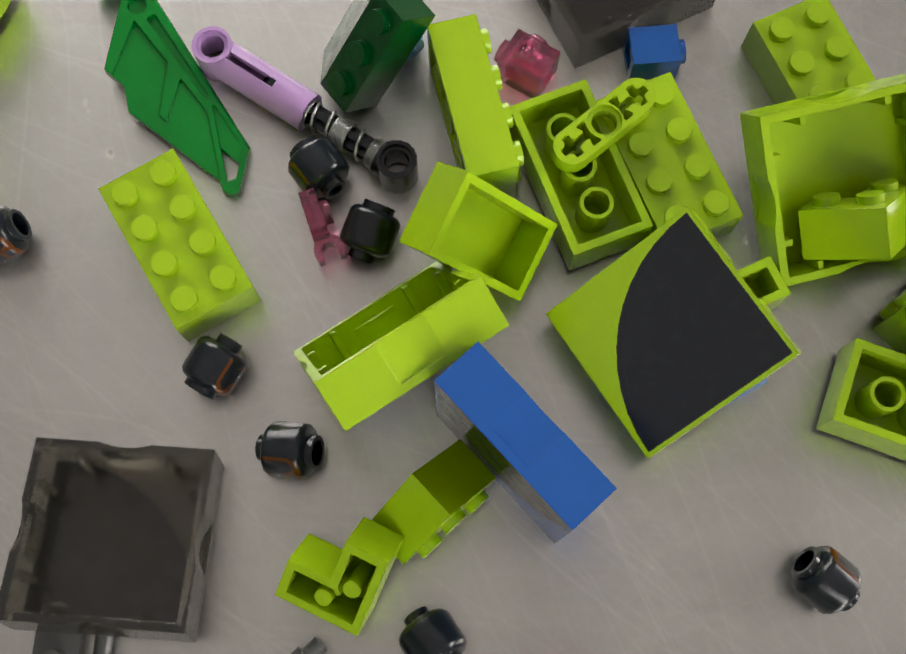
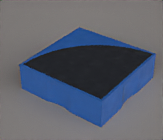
(519, 443)

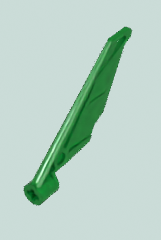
(171, 92)

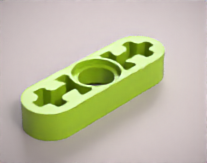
(609, 107)

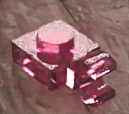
(318, 217)

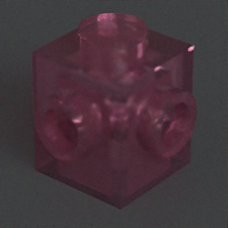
(527, 63)

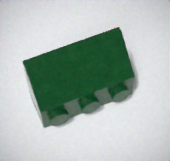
(371, 49)

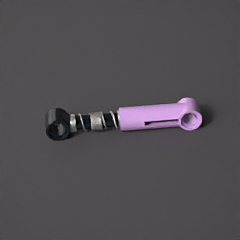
(301, 107)

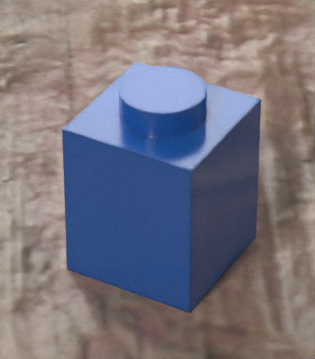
(653, 51)

